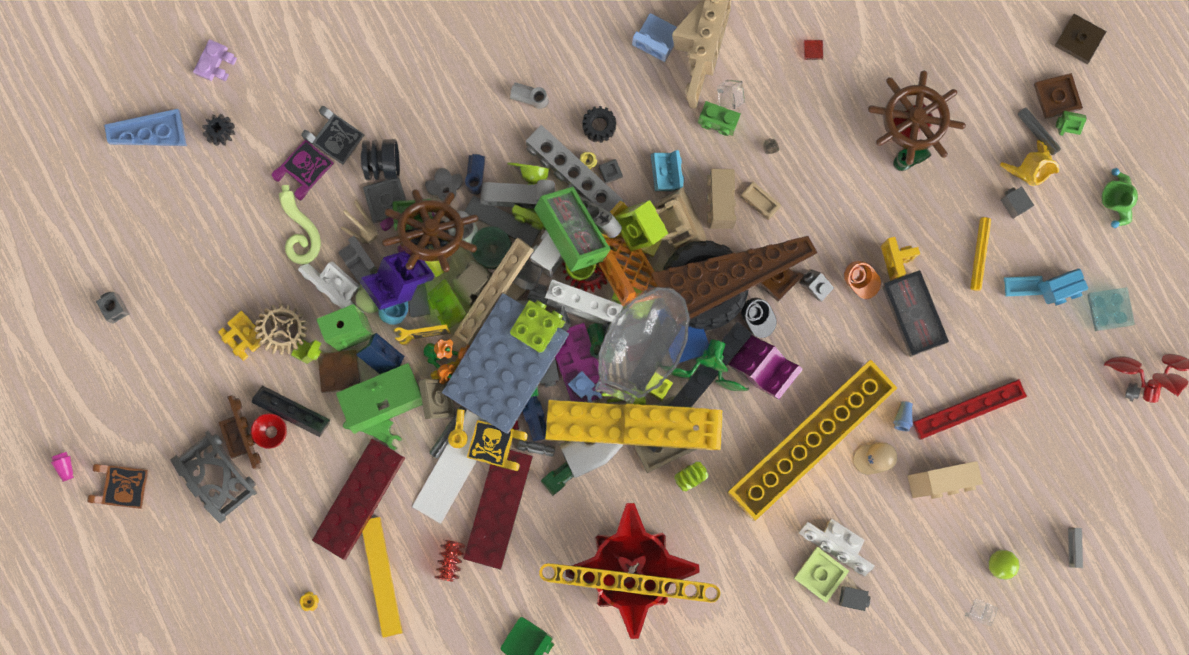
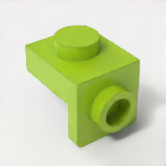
(307, 351)

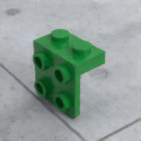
(527, 639)

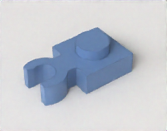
(583, 386)

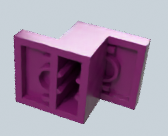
(765, 367)

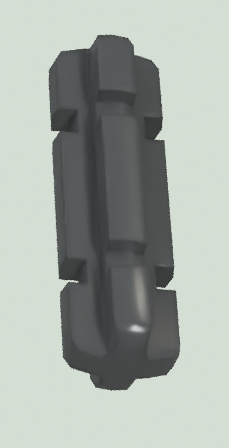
(537, 448)

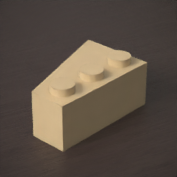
(721, 199)
(945, 480)

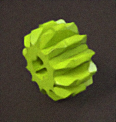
(691, 476)

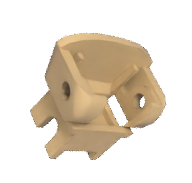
(678, 218)

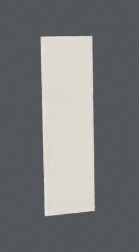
(447, 476)

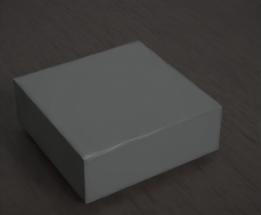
(610, 171)

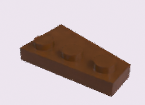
(781, 283)

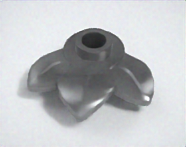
(443, 182)

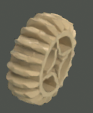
(286, 335)

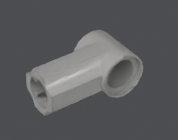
(528, 94)

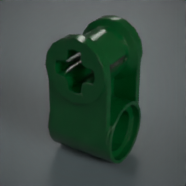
(920, 156)

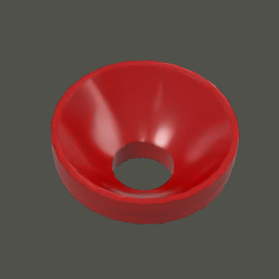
(259, 429)

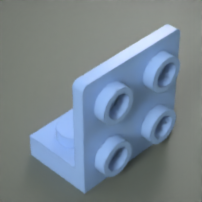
(655, 37)

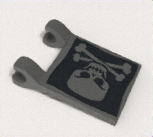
(336, 138)

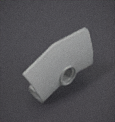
(585, 457)

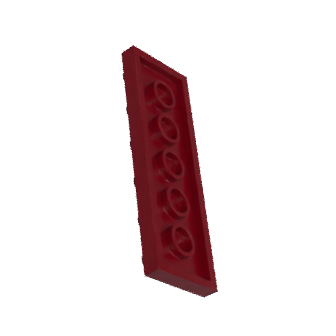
(358, 499)
(497, 512)

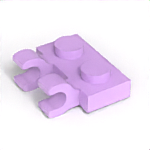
(211, 59)

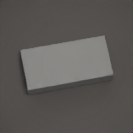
(1075, 547)

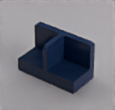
(380, 355)

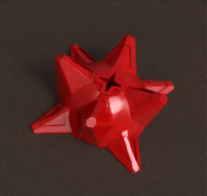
(626, 549)

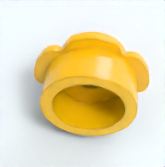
(304, 601)

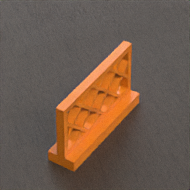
(615, 272)

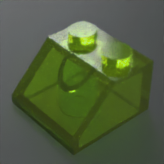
(447, 304)

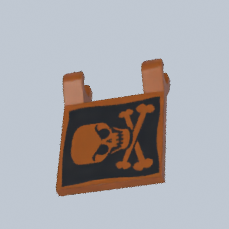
(122, 486)

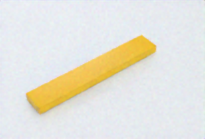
(382, 578)

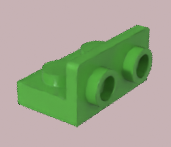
(718, 118)

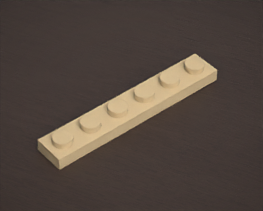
(498, 284)

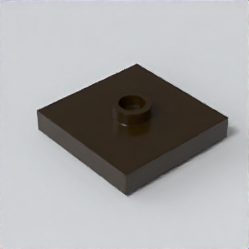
(1080, 38)

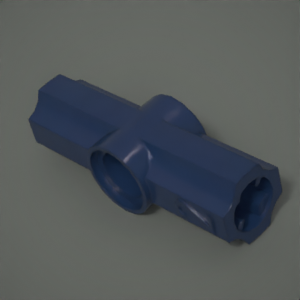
(534, 416)

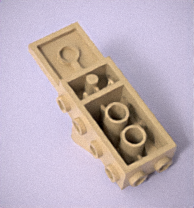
(702, 38)

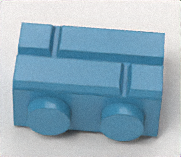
(1063, 286)

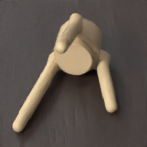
(368, 233)

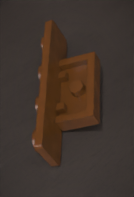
(237, 436)

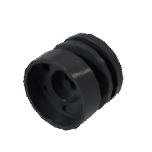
(380, 159)

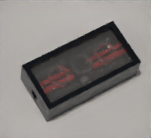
(915, 313)

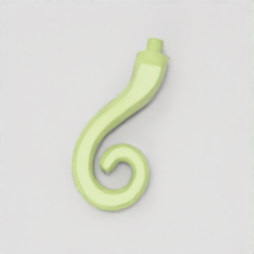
(289, 206)

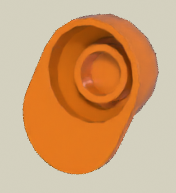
(862, 279)

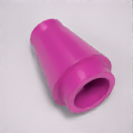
(63, 466)

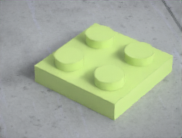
(821, 574)

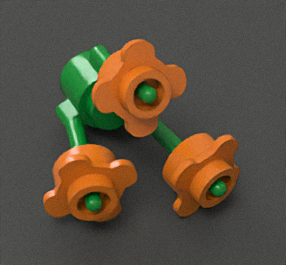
(443, 349)

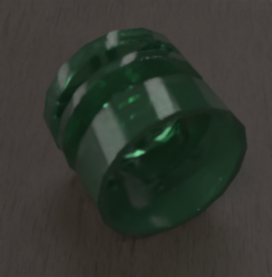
(484, 239)

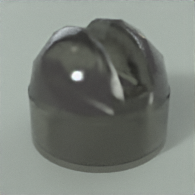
(771, 146)

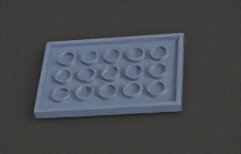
(499, 369)

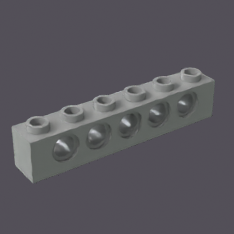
(542, 138)

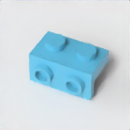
(667, 171)

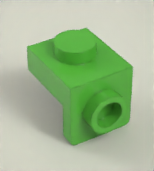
(1070, 123)

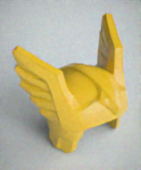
(1035, 167)

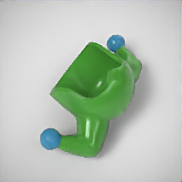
(1120, 197)

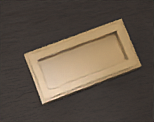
(760, 200)

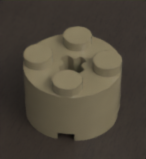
(471, 281)

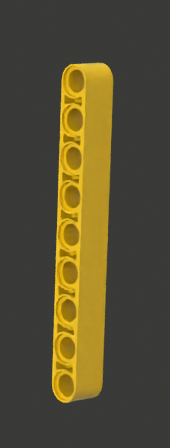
(639, 582)

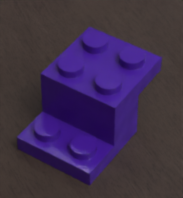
(395, 283)

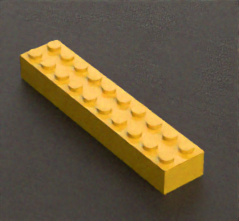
(811, 440)

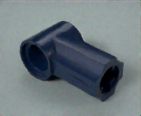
(475, 172)

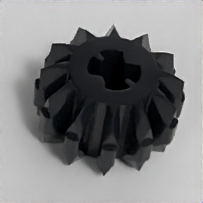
(216, 123)

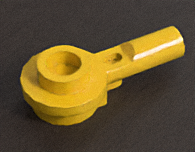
(458, 437)

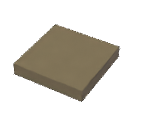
(434, 402)

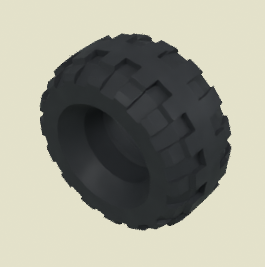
(722, 313)

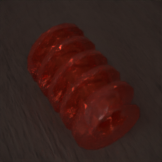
(449, 561)

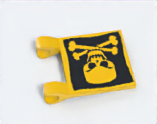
(421, 333)
(493, 445)

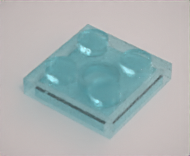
(1111, 309)

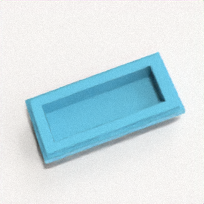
(1022, 286)

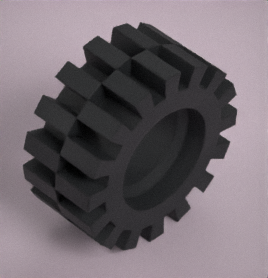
(599, 113)

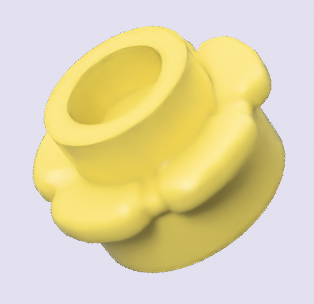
(591, 156)

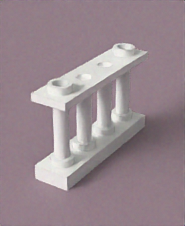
(581, 303)

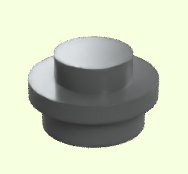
(1132, 391)

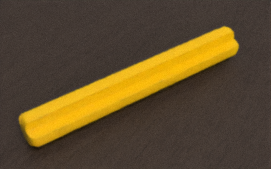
(980, 254)

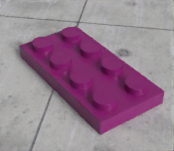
(576, 357)

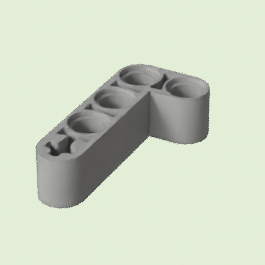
(515, 194)
(603, 219)

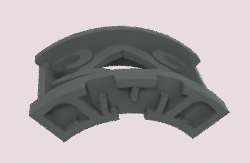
(186, 466)

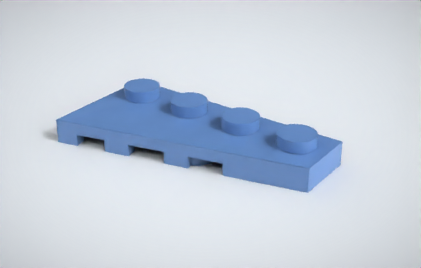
(154, 129)

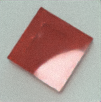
(813, 49)

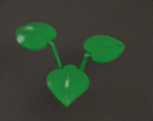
(713, 360)

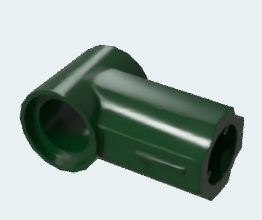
(596, 338)
(557, 479)

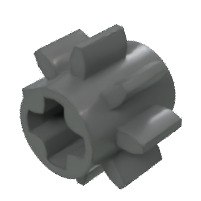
(538, 294)

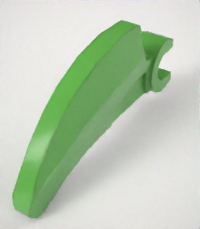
(381, 431)

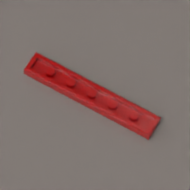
(969, 409)

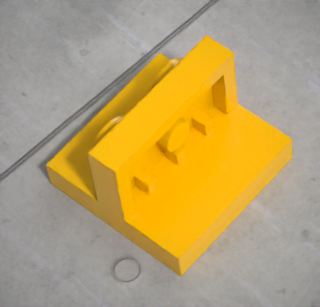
(895, 259)

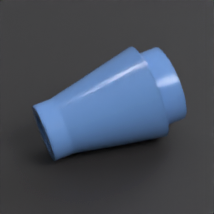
(903, 419)

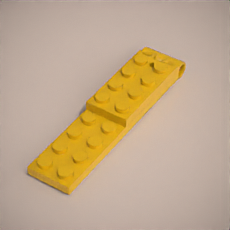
(634, 424)

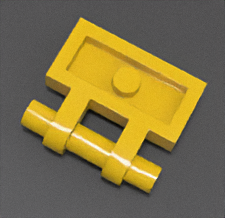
(244, 328)

